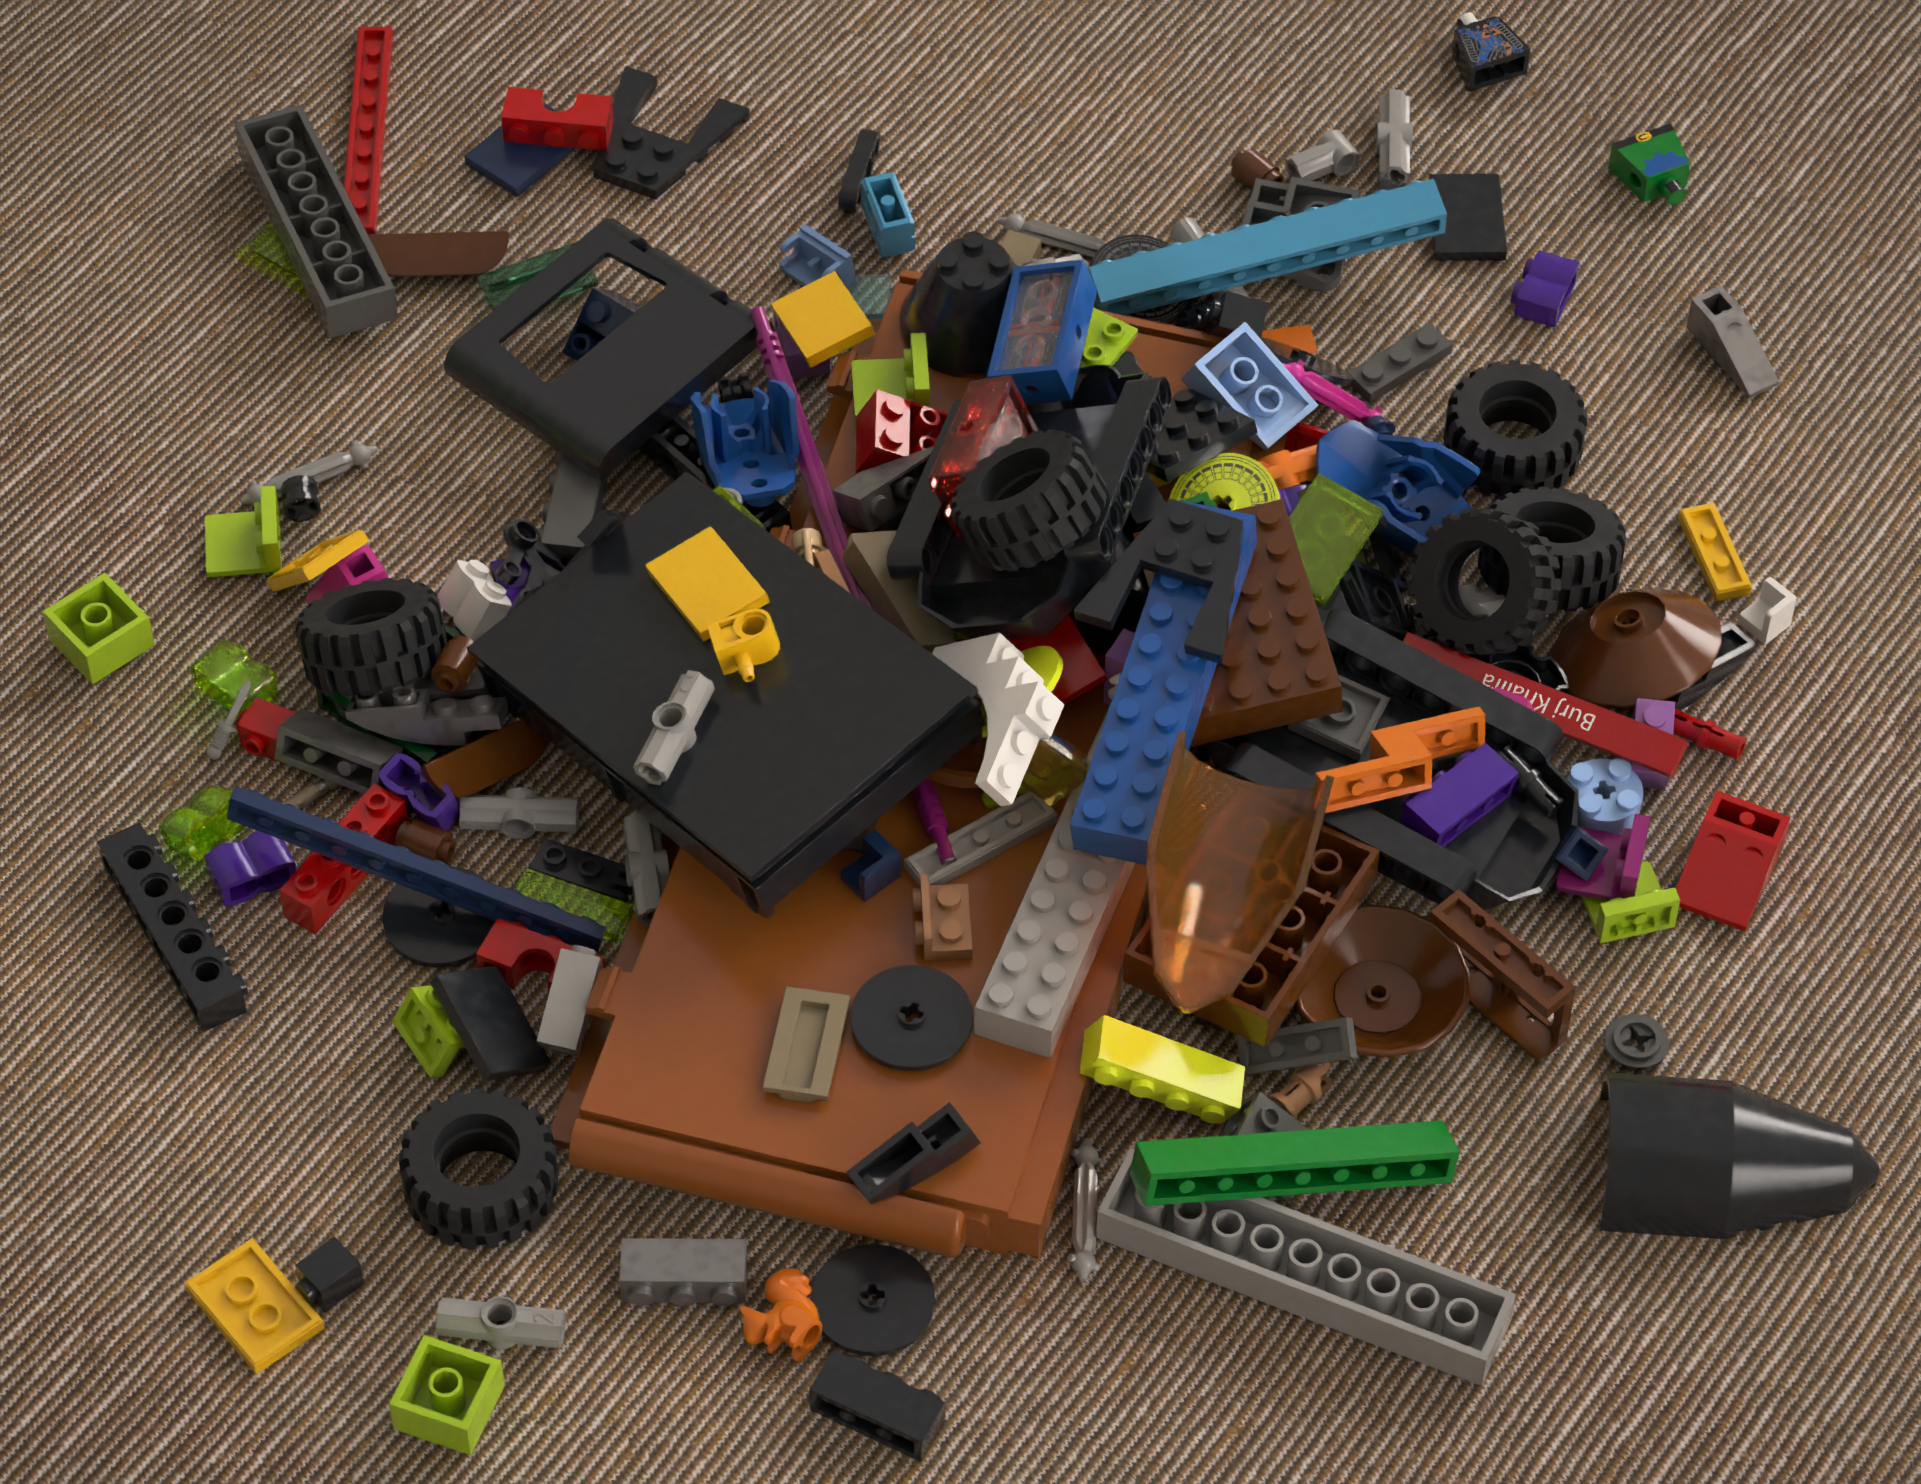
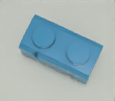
(887, 214)

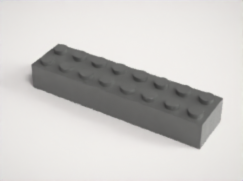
(316, 221)

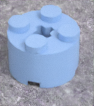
(1607, 794)

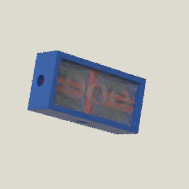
(1044, 329)

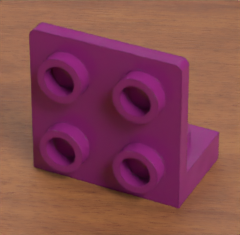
(1617, 871)

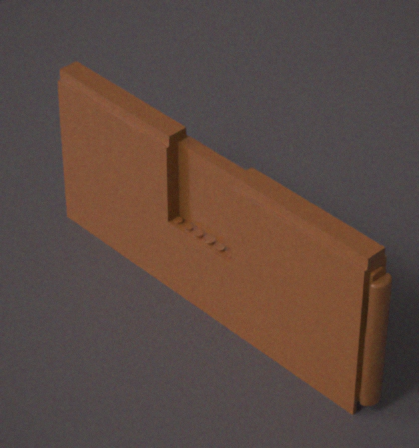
(695, 999)

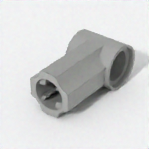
(1329, 155)

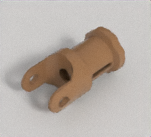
(1303, 1089)

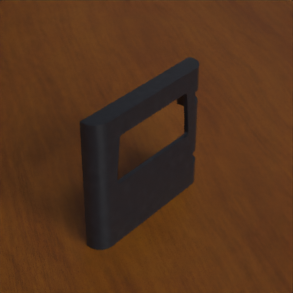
(627, 381)

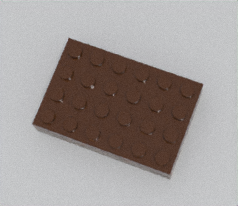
(1275, 647)
(1334, 889)

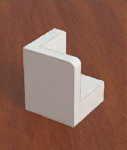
(1769, 613)

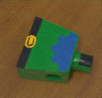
(1652, 164)

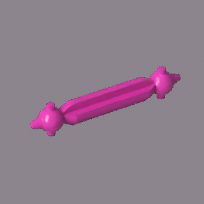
(1331, 394)

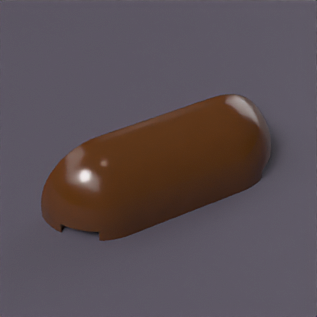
(440, 252)
(485, 760)

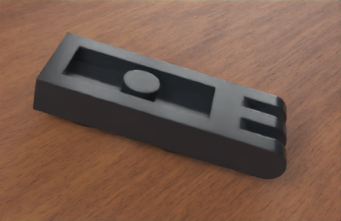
(582, 869)

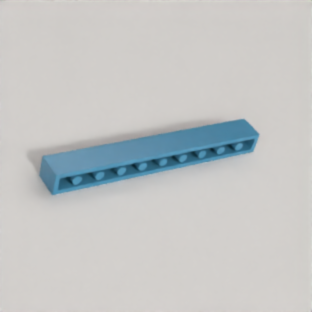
(1269, 248)

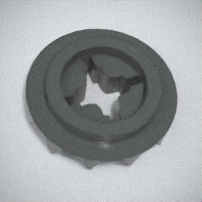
(1645, 1031)

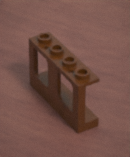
(1509, 978)

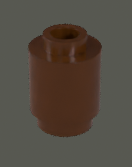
(1251, 165)
(454, 665)
(426, 840)

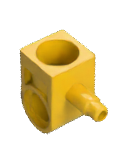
(744, 641)

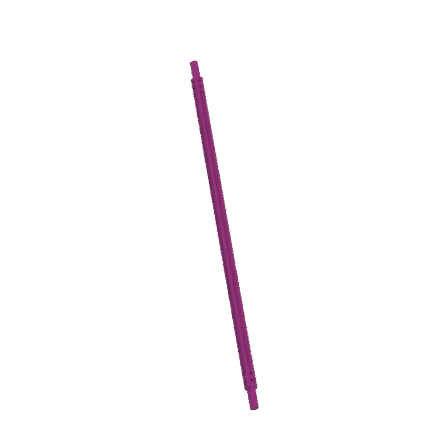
(836, 541)

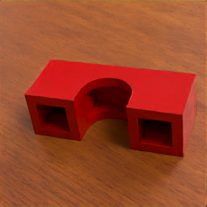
(582, 126)
(520, 951)

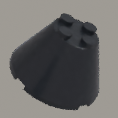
(960, 304)

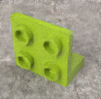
(1106, 339)
(900, 377)
(245, 540)
(1644, 913)
(428, 1030)

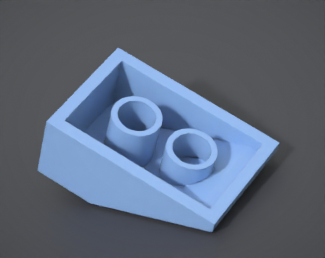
(1252, 381)

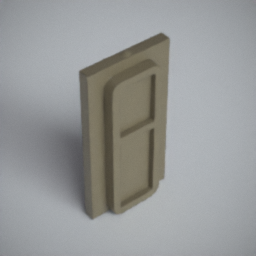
(806, 1044)

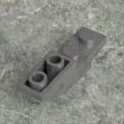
(413, 718)

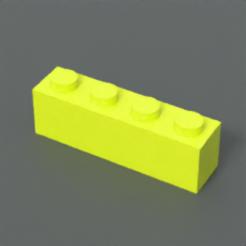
(1162, 1070)

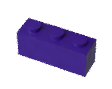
(1459, 796)

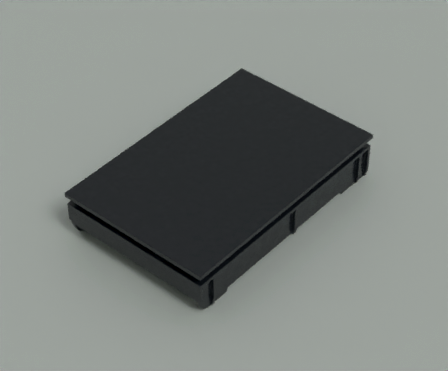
(778, 762)

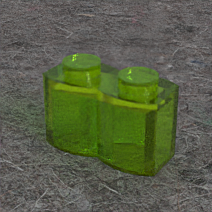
(225, 670)
(201, 824)

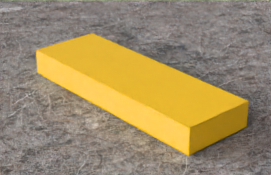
(1714, 552)

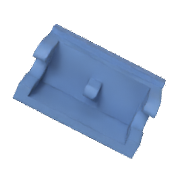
(815, 258)

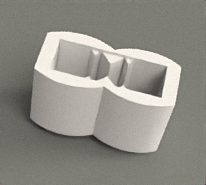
(473, 598)

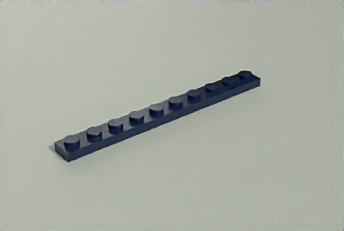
(408, 869)

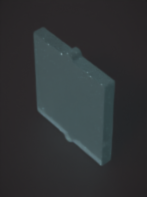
(872, 294)

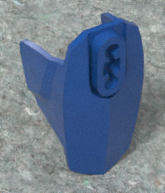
(750, 442)
(1397, 477)

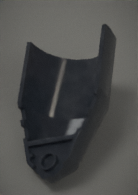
(1721, 1159)

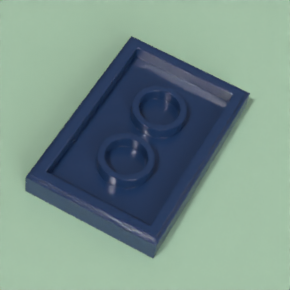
(514, 164)

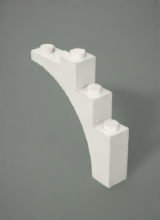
(1016, 708)

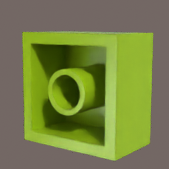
(98, 628)
(447, 1394)

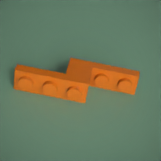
(1403, 758)

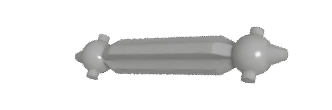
(1053, 235)
(319, 470)
(1084, 1210)

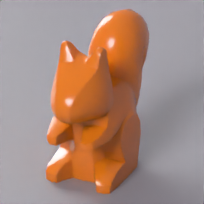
(791, 1318)

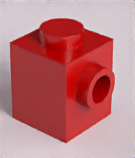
(260, 726)

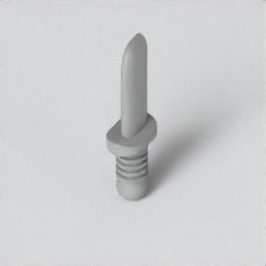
(226, 726)

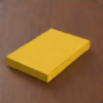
(823, 319)
(317, 560)
(706, 581)
(254, 1306)

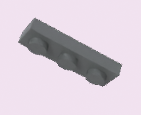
(1400, 362)
(1300, 1046)

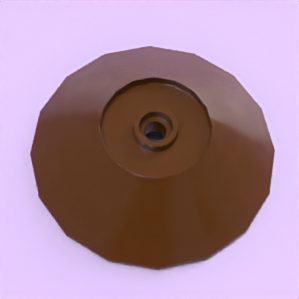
(1638, 647)
(1407, 964)

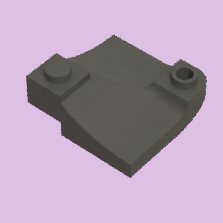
(1282, 199)

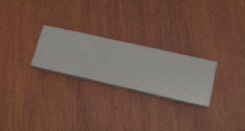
(983, 839)

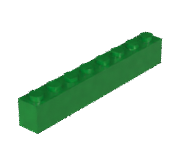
(1293, 1162)

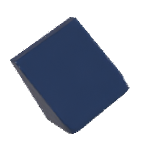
(1580, 852)

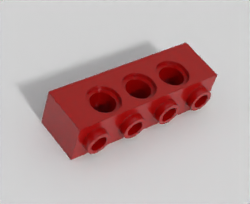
(324, 883)

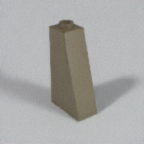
(892, 599)

